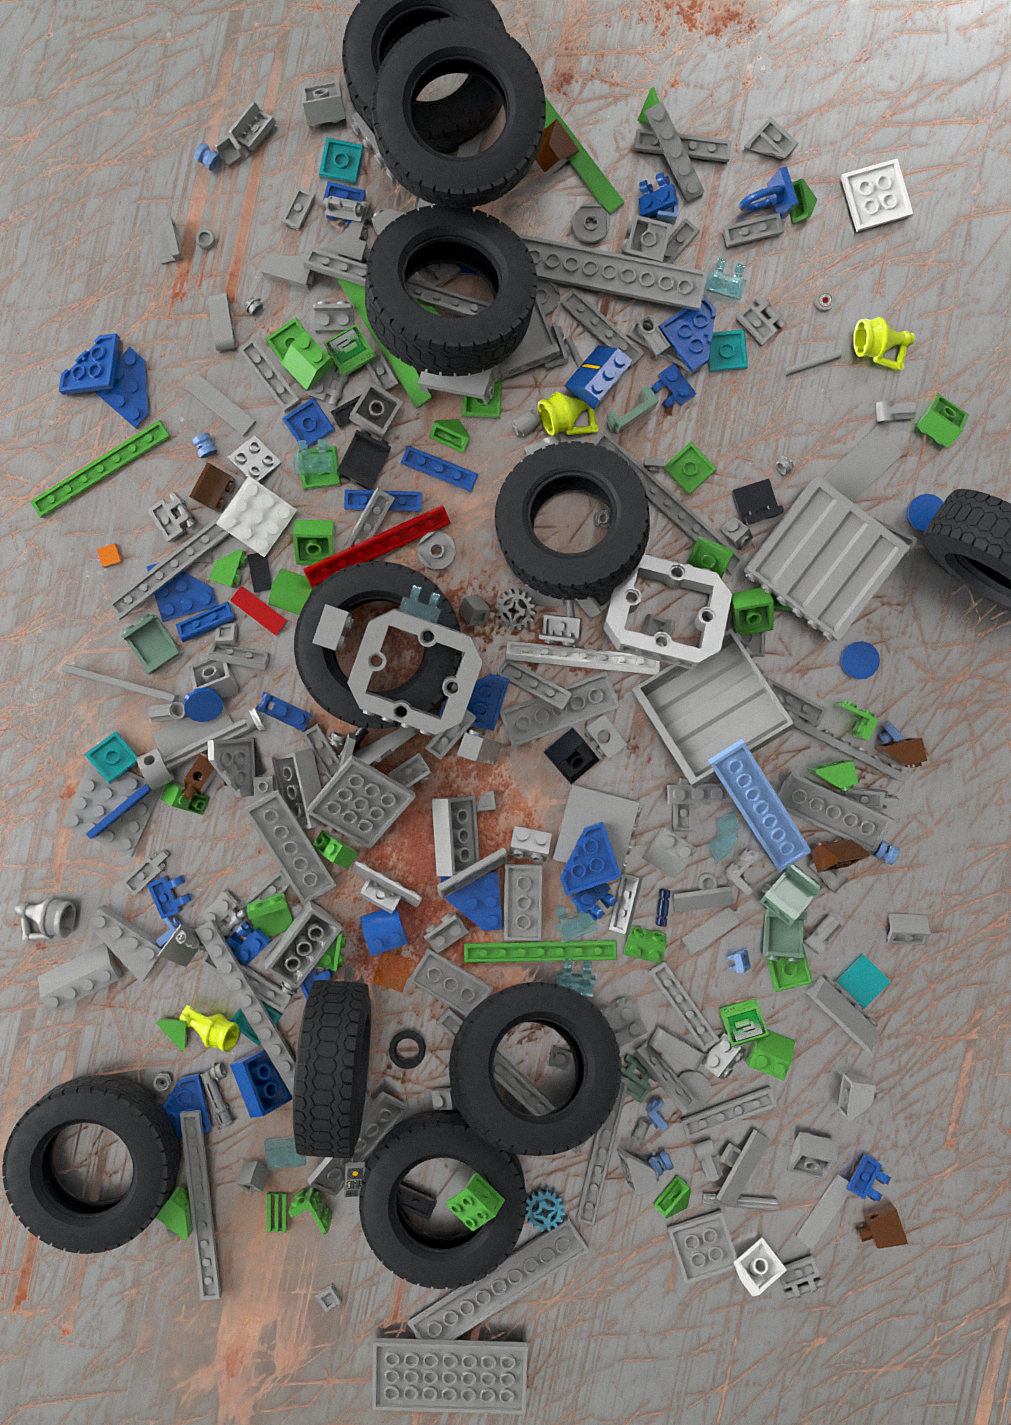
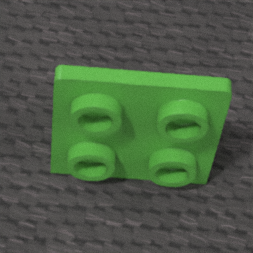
(867, 724)
(475, 1203)

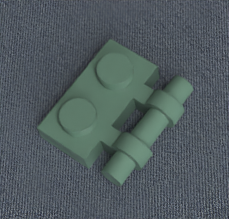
(637, 1087)

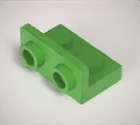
(332, 957)

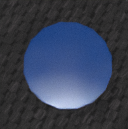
(922, 510)
(860, 660)
(203, 704)

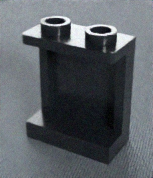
(363, 459)

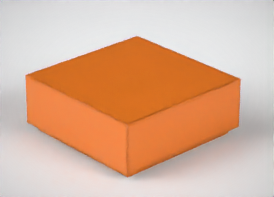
(109, 555)

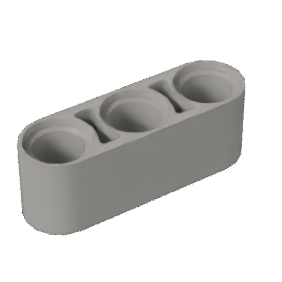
(221, 321)
(677, 1048)

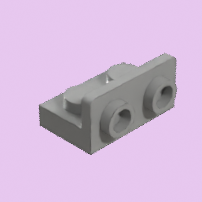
(333, 316)
(445, 932)

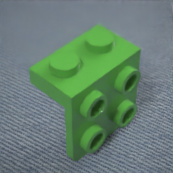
(270, 914)
(313, 1201)

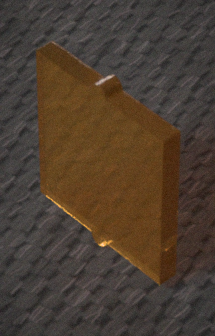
(393, 971)

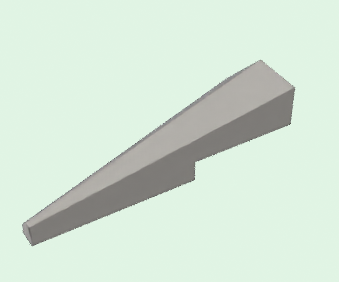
(383, 747)

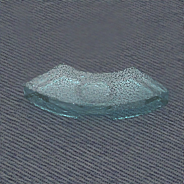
(725, 837)

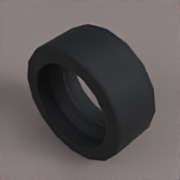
(403, 1064)

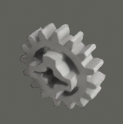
(517, 601)

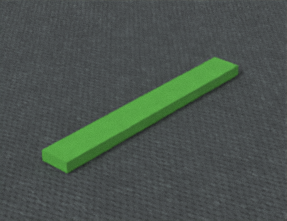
(588, 169)
(406, 374)
(100, 469)
(540, 951)

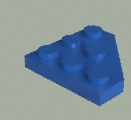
(691, 334)
(94, 368)
(129, 389)
(184, 596)
(485, 701)
(590, 861)
(479, 901)
(187, 1096)

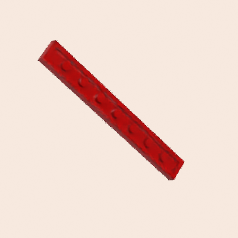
(378, 545)

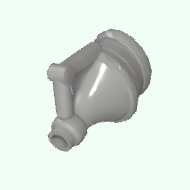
(51, 916)

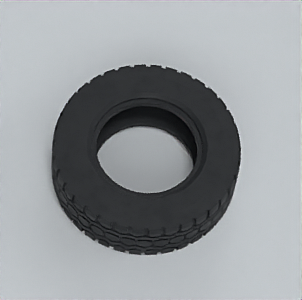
(564, 469)

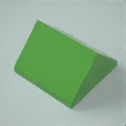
(290, 591)

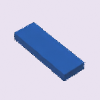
(205, 621)

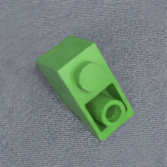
(227, 569)
(173, 797)
(335, 849)

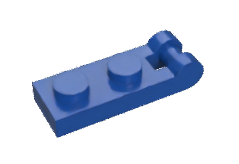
(284, 712)

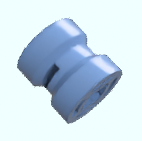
(207, 156)
(204, 445)
(887, 852)
(665, 1162)

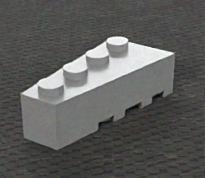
(479, 748)
(128, 942)

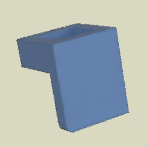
(668, 215)

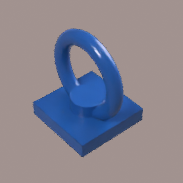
(780, 192)

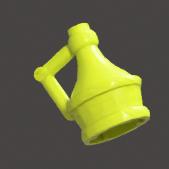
(876, 338)
(561, 413)
(213, 1030)

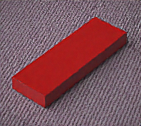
(259, 610)

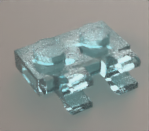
(725, 284)
(313, 463)
(419, 609)
(575, 926)
(581, 983)

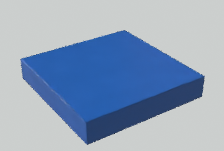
(309, 423)

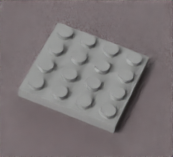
(98, 799)
(360, 802)

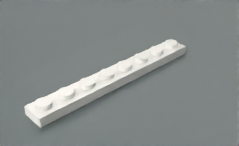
(580, 657)

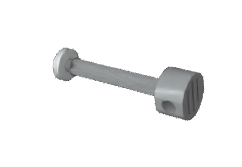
(157, 768)

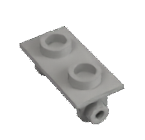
(344, 208)

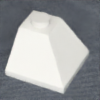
(758, 1267)

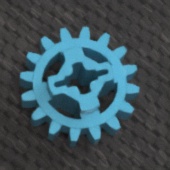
(551, 1207)

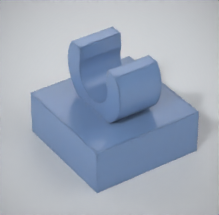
(890, 732)
(742, 961)

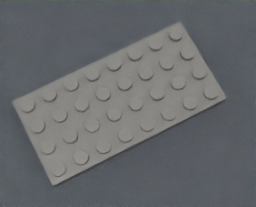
(449, 1376)

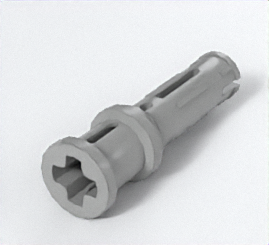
(219, 1107)

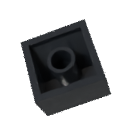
(571, 755)

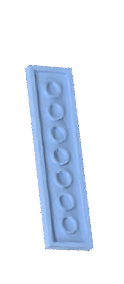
(759, 805)

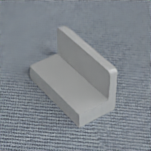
(167, 241)
(908, 929)

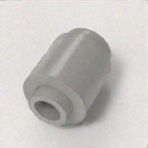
(526, 422)

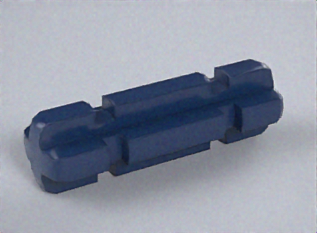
(663, 907)

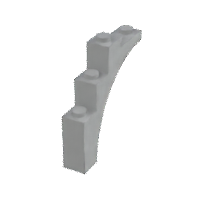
(348, 245)

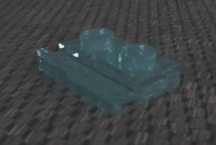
(282, 1154)

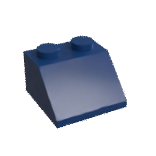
(383, 931)

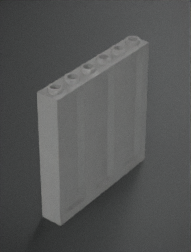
(826, 559)
(714, 708)

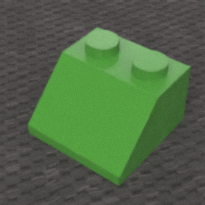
(307, 361)
(943, 421)
(313, 540)
(752, 611)
(837, 774)
(771, 1055)
(177, 1213)

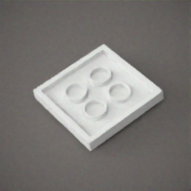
(876, 195)
(256, 516)

